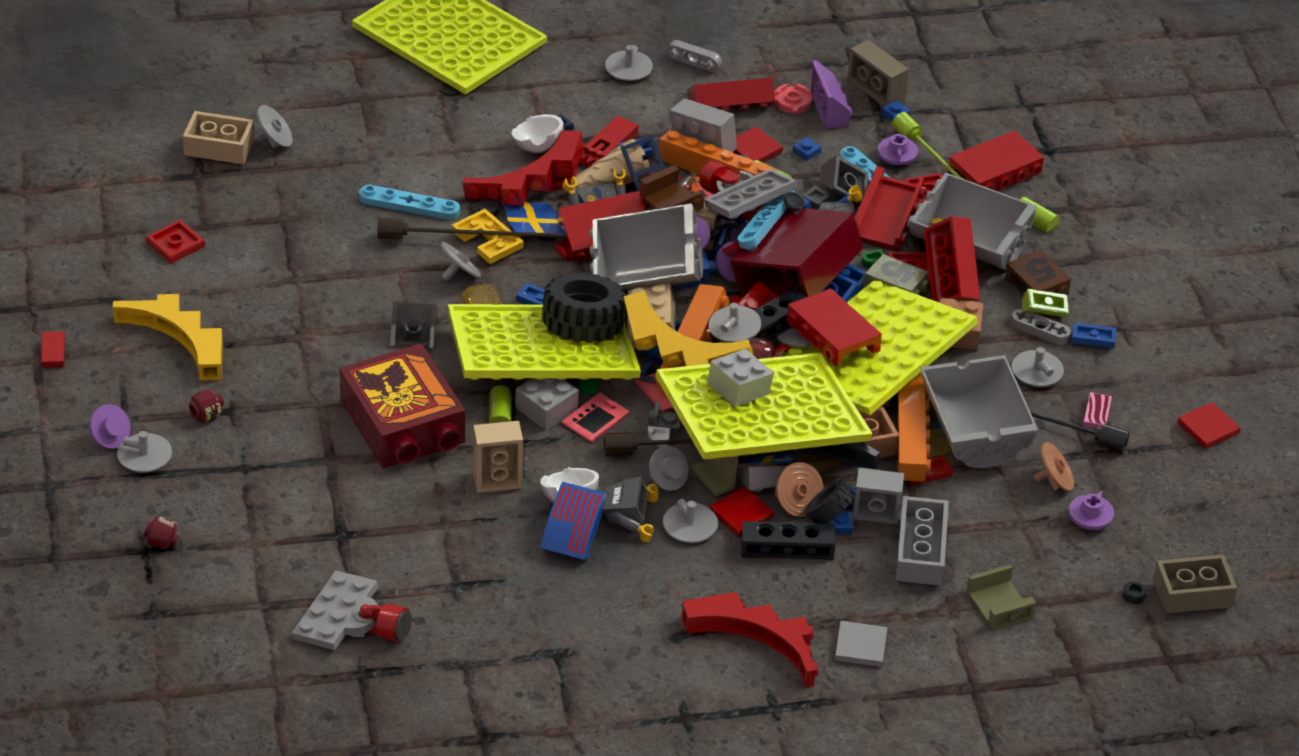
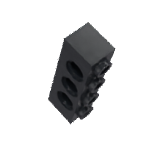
(774, 315)
(788, 540)

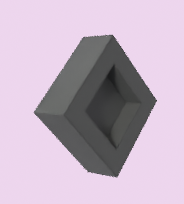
(816, 197)

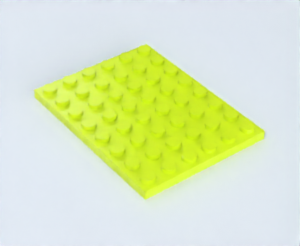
(451, 38)
(912, 337)
(518, 345)
(802, 410)

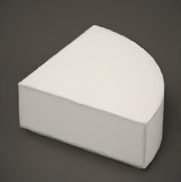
(659, 433)

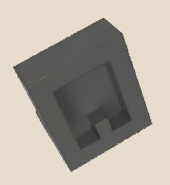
(665, 419)

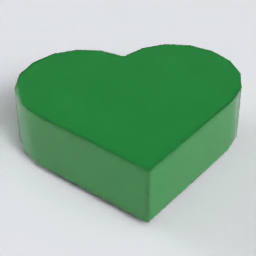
(871, 257)

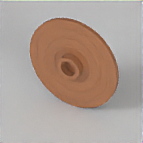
(1056, 468)
(797, 487)

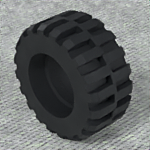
(584, 307)

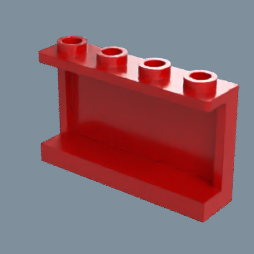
(998, 162)
(886, 210)
(579, 218)
(832, 326)

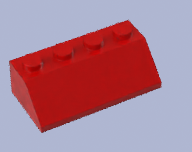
(734, 94)
(952, 260)

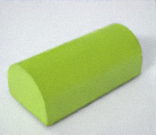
(1044, 219)
(1045, 303)
(499, 404)

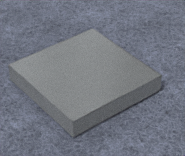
(861, 643)

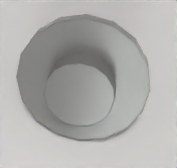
(668, 468)

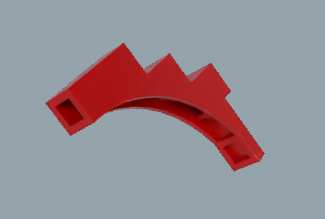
(538, 176)
(730, 615)

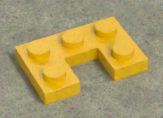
(498, 245)

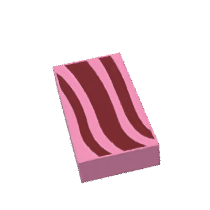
(1097, 410)

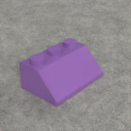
(829, 98)

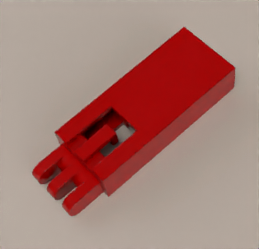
(616, 132)

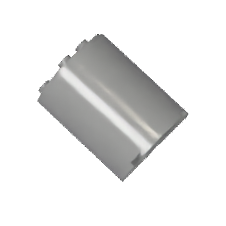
(995, 217)
(648, 247)
(980, 410)

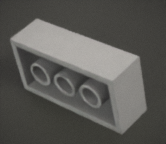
(922, 540)

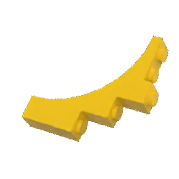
(184, 326)
(674, 347)

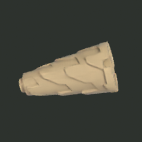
(603, 169)

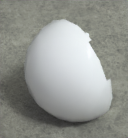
(538, 133)
(576, 476)

